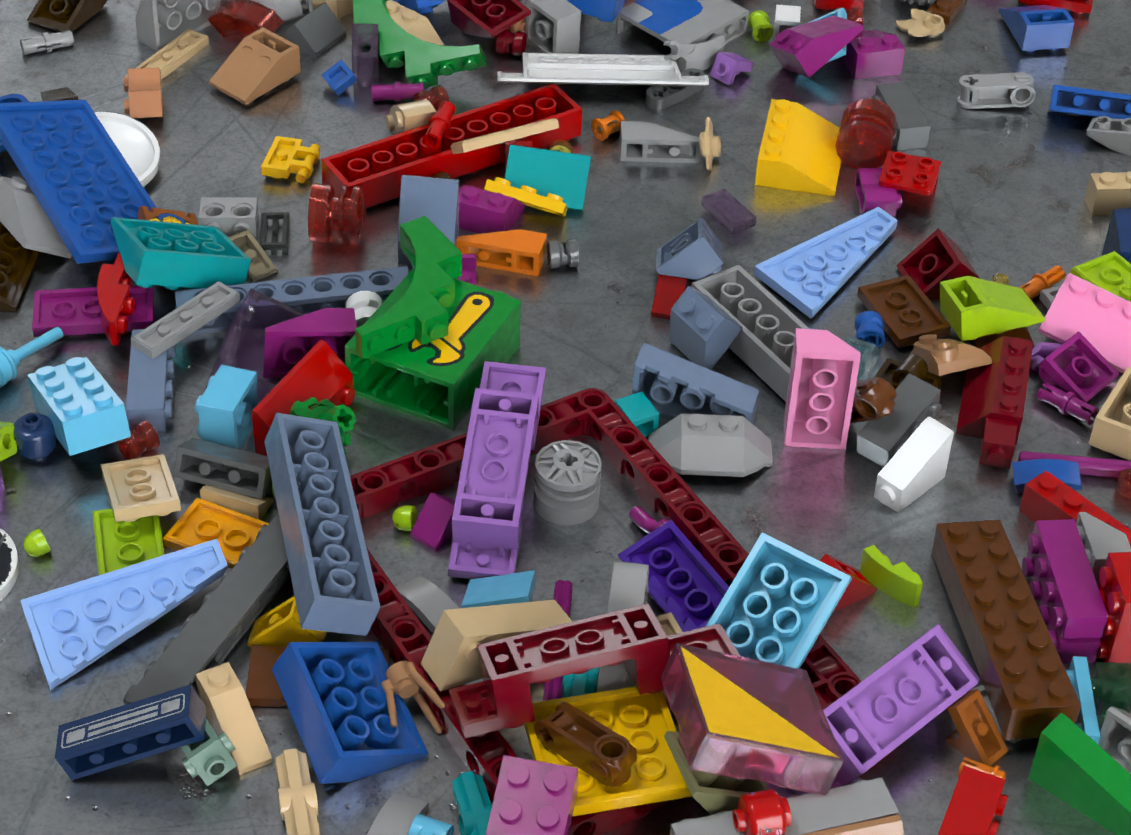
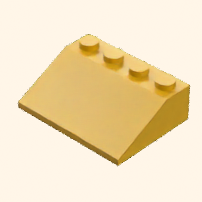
(798, 150)

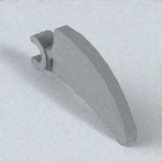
(695, 55)

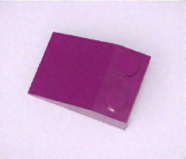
(813, 44)
(874, 55)
(292, 339)

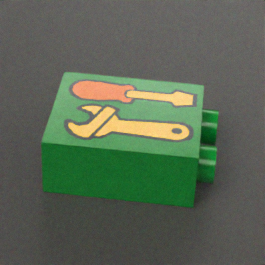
(440, 376)

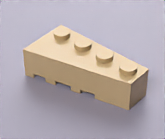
(453, 650)

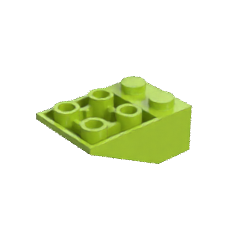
(985, 307)

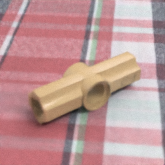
(296, 794)

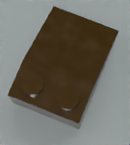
(64, 14)

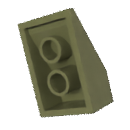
(711, 790)

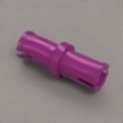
(395, 91)
(1068, 403)

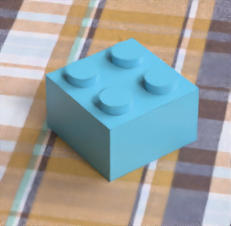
(228, 407)

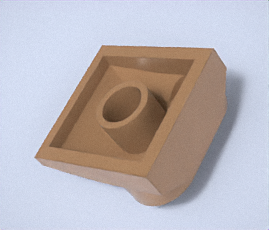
(949, 355)

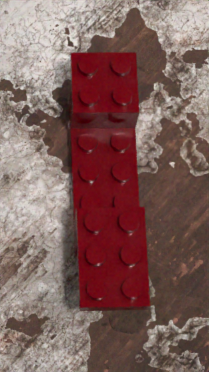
(566, 649)

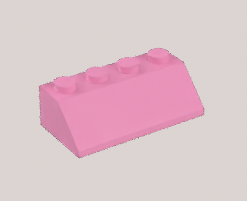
(1094, 313)
(820, 390)

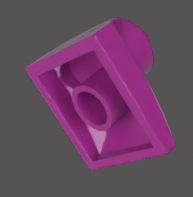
(1077, 368)

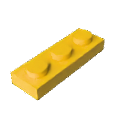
(527, 196)

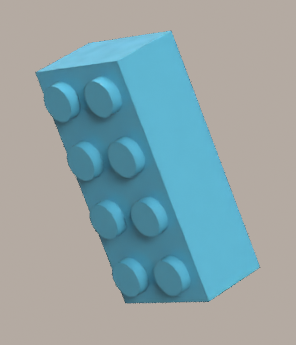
(79, 404)

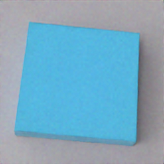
(500, 589)

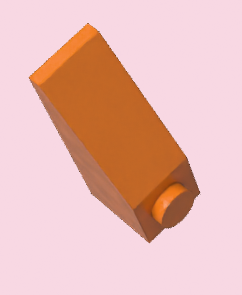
(507, 250)

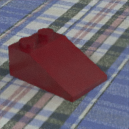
(486, 17)

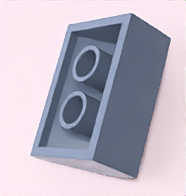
(691, 253)

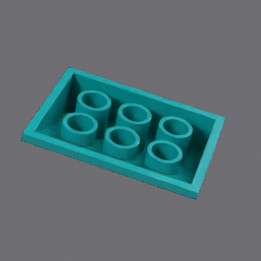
(178, 254)

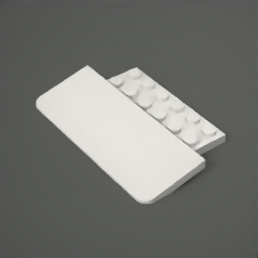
(600, 70)

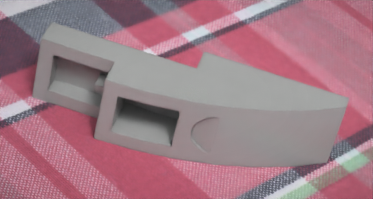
(1112, 133)

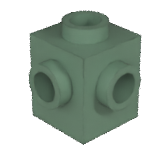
(210, 759)

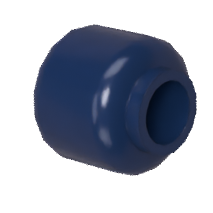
(34, 436)

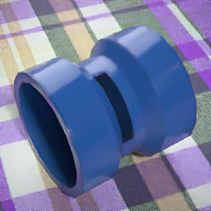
(869, 328)

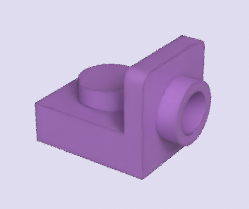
(728, 65)

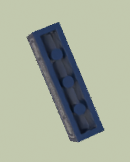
(131, 732)

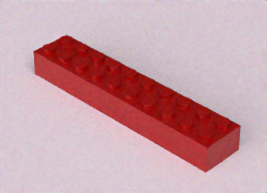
(383, 162)

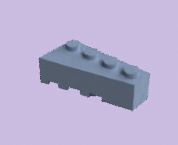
(687, 388)

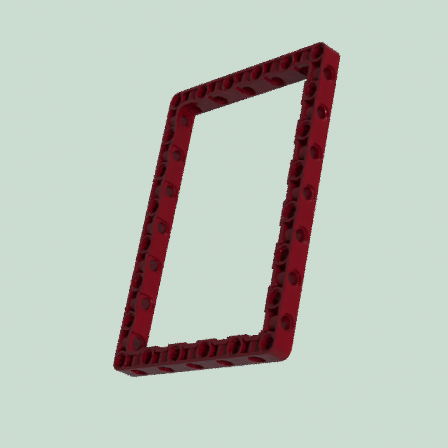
(657, 484)

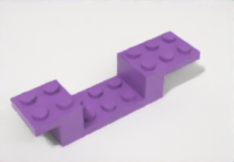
(495, 471)
(895, 703)

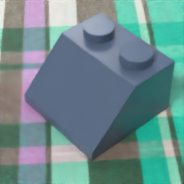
(701, 328)

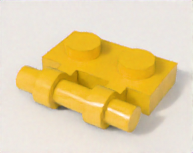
(283, 157)

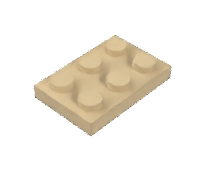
(140, 488)

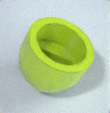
(405, 517)
(36, 544)

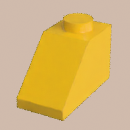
(281, 627)

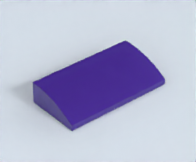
(678, 576)

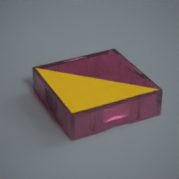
(750, 719)

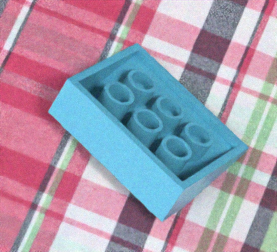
(779, 603)

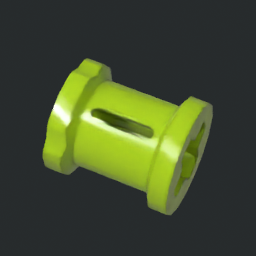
(759, 23)

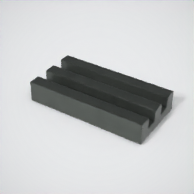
(274, 245)

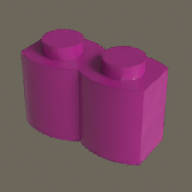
(873, 195)

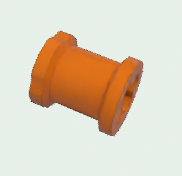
(603, 123)

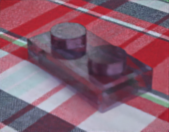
(728, 211)

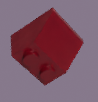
(935, 261)

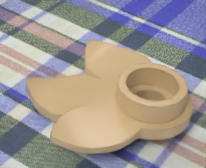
(922, 24)
(709, 144)

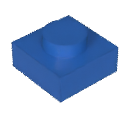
(339, 77)

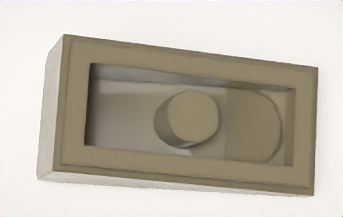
(260, 264)

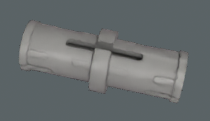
(47, 42)

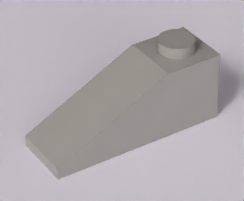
(656, 143)

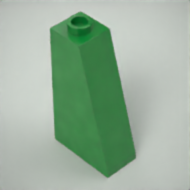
(1083, 775)

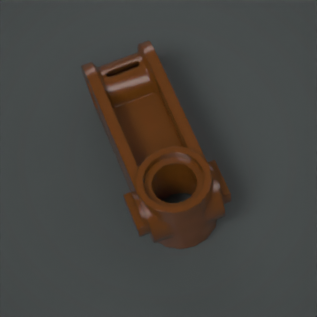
(872, 400)
(587, 744)

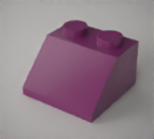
(487, 211)

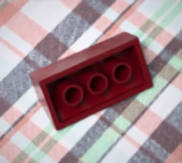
(996, 388)

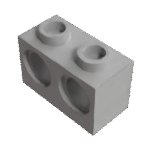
(230, 214)

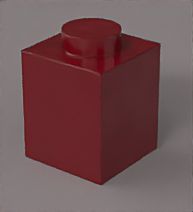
(998, 443)

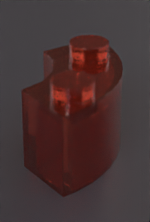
(243, 18)

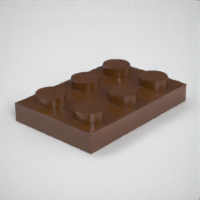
(904, 310)

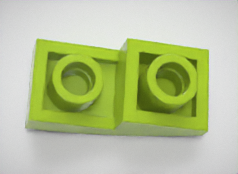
(894, 580)

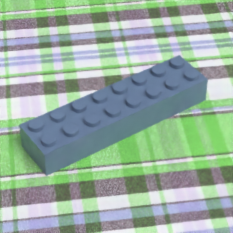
(321, 526)

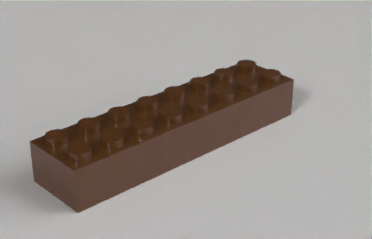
(1003, 628)

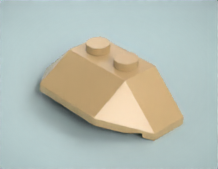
(413, 22)

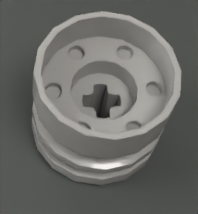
(567, 482)

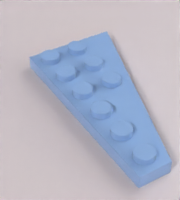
(822, 265)
(97, 614)

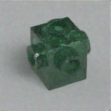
(1111, 686)

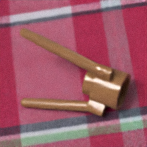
(404, 681)

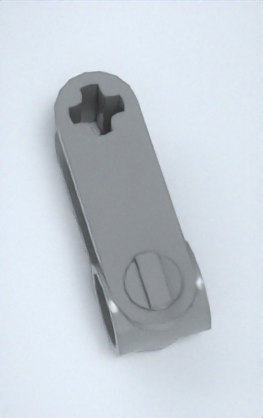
(996, 90)

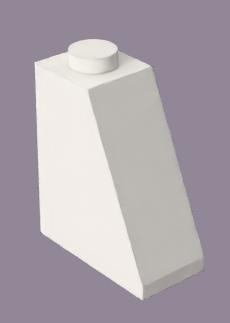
(915, 466)

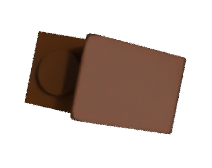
(976, 729)

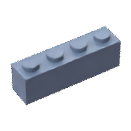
(150, 388)

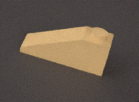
(231, 712)

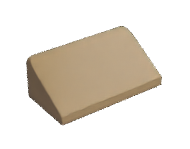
(238, 502)

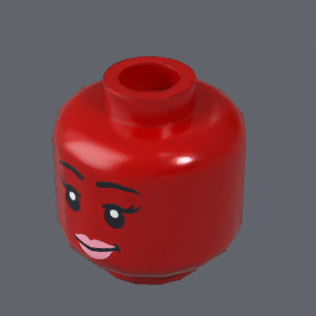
(762, 813)

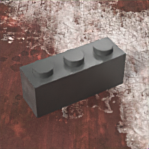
(912, 126)
(913, 404)
(223, 468)

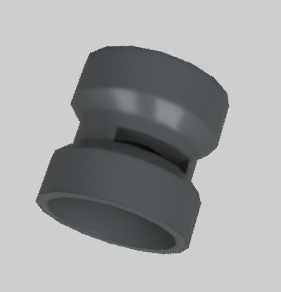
(562, 253)

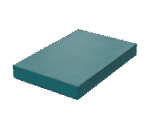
(550, 172)

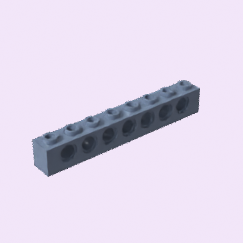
(306, 293)

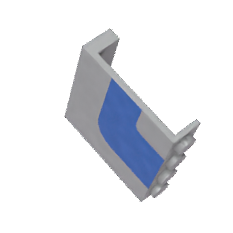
(685, 19)

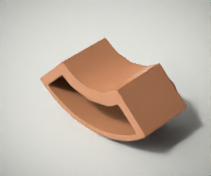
(144, 93)

